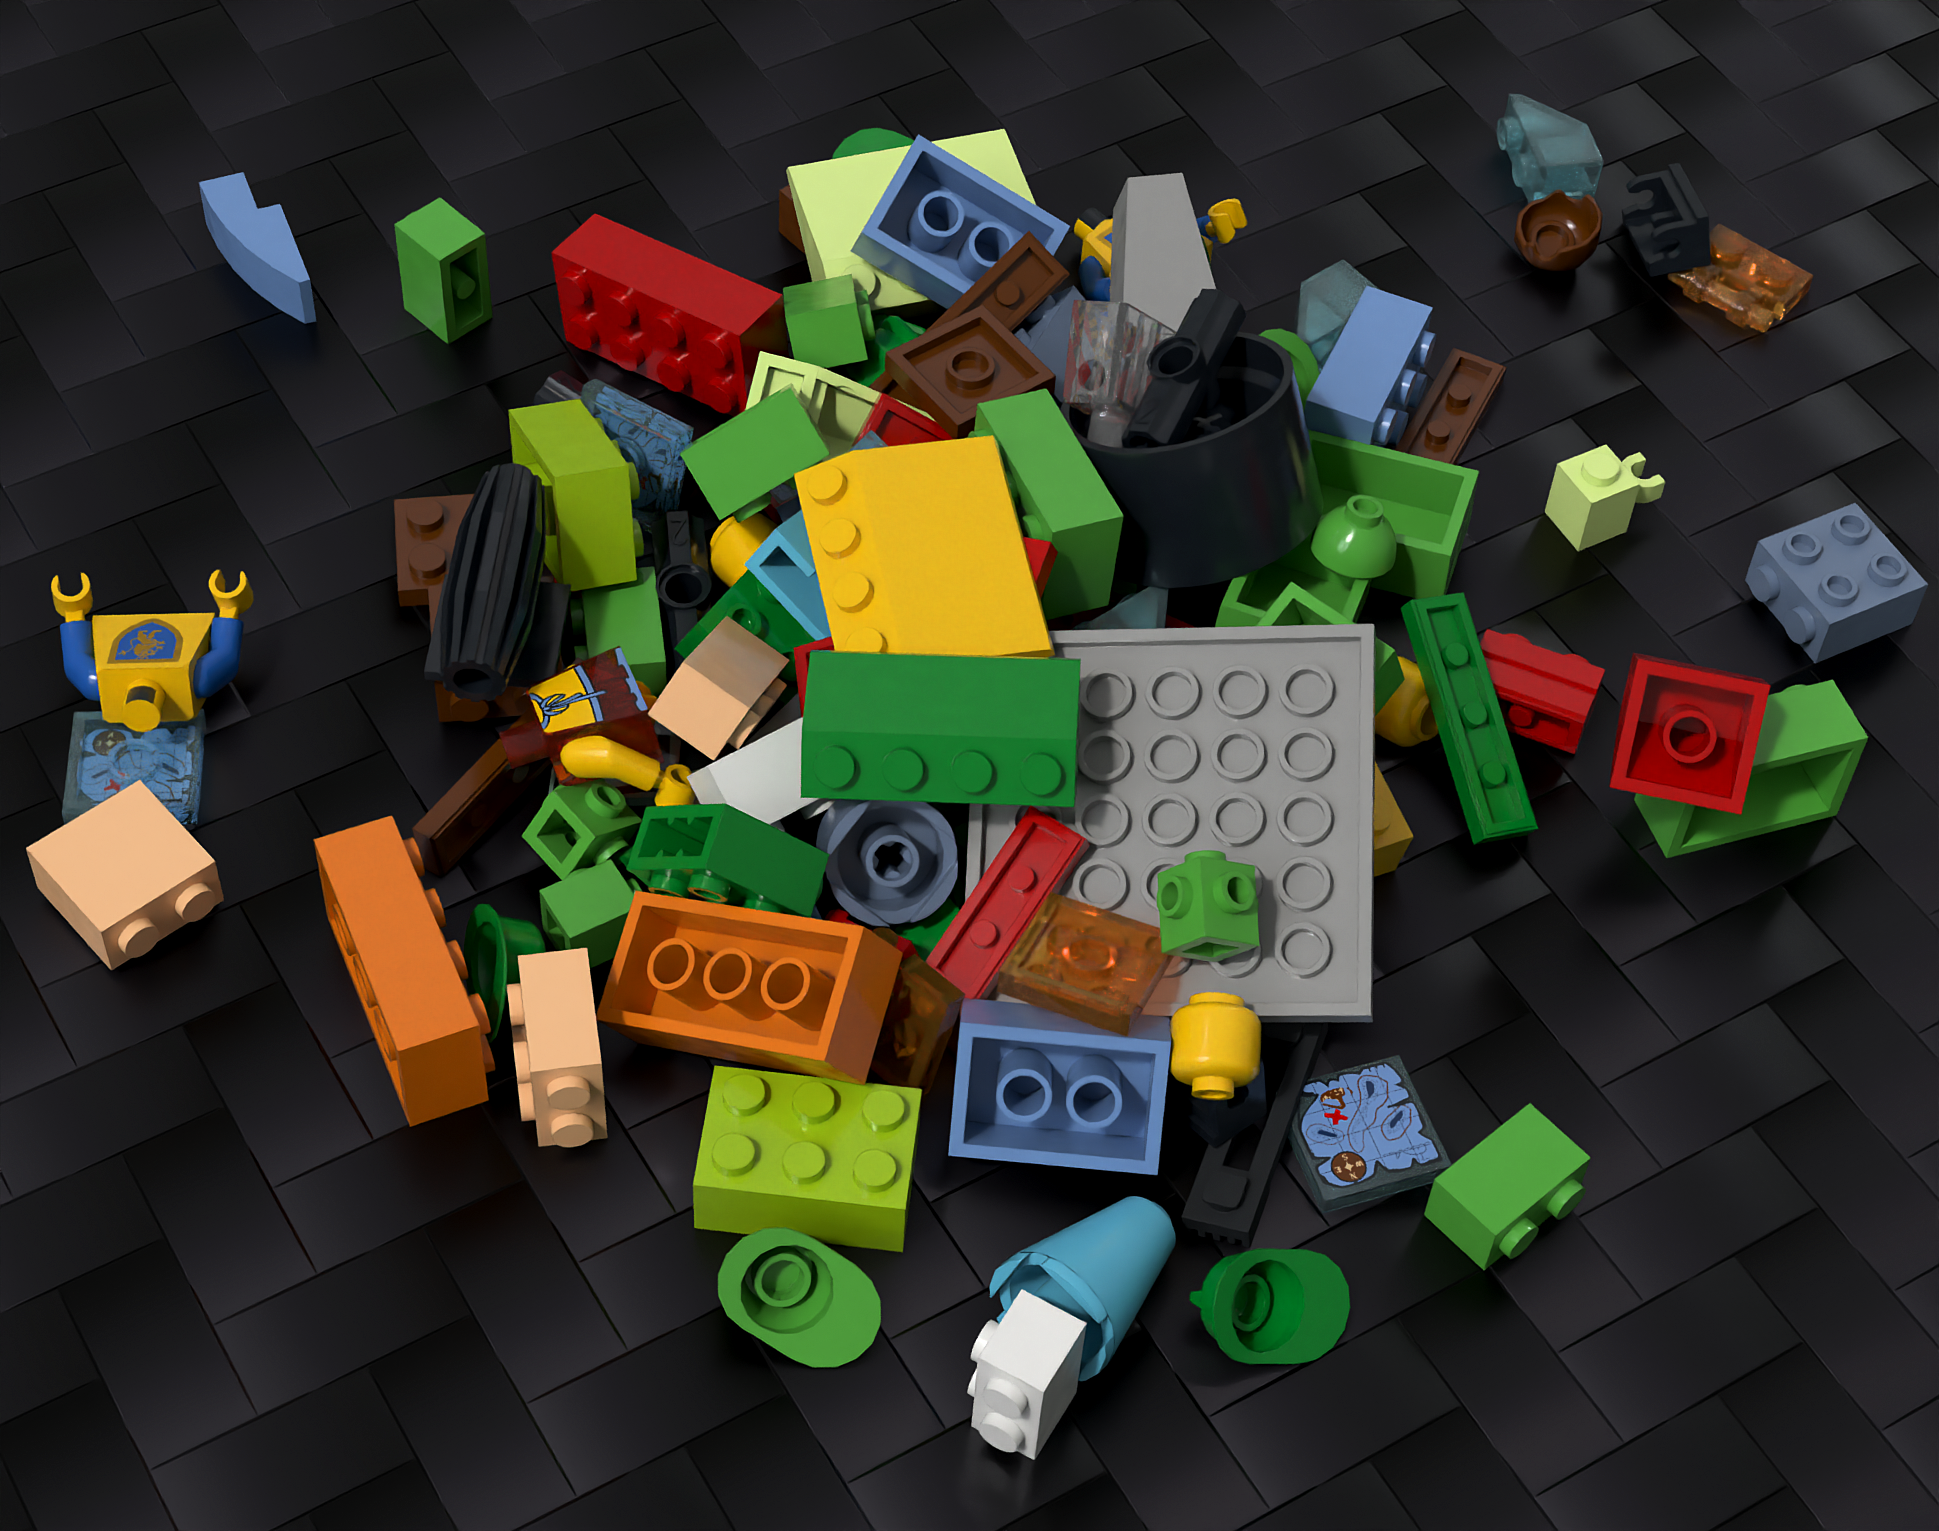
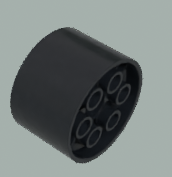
(1226, 495)

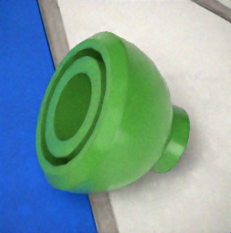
(1355, 539)

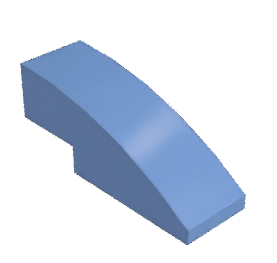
(258, 245)

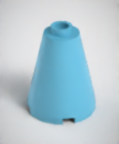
(1094, 1272)

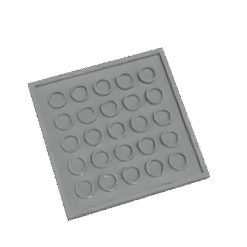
(1240, 750)

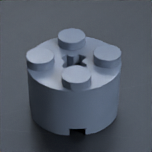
(884, 889)

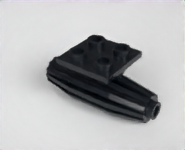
(493, 612)

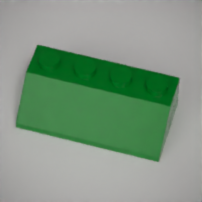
(941, 728)

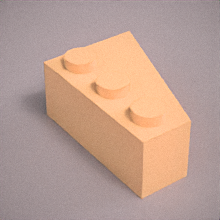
(721, 690)

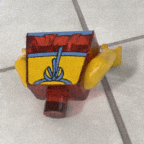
(597, 727)

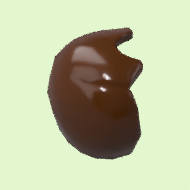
(1558, 231)

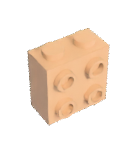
(125, 874)
(558, 1048)

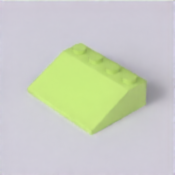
(841, 193)

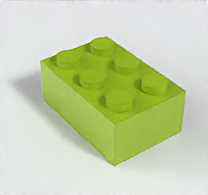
(586, 493)
(807, 1157)

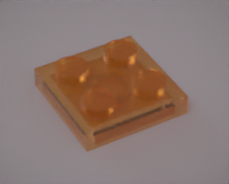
(1085, 964)

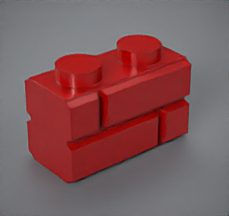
(1540, 690)

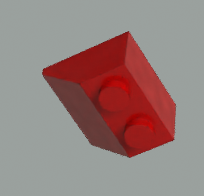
(1688, 733)

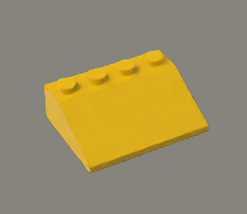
(922, 551)

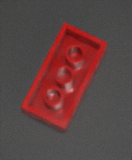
(666, 313)

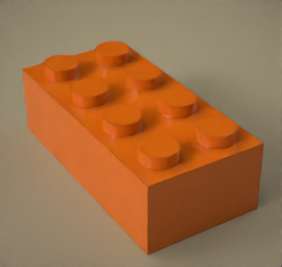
(405, 969)
(750, 986)

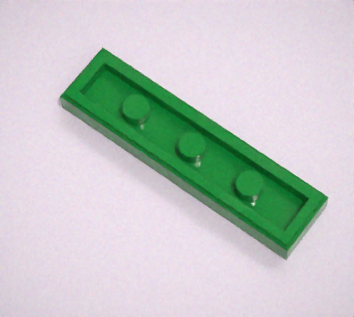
(1468, 718)

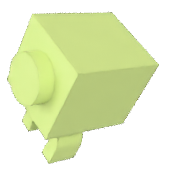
(1596, 495)

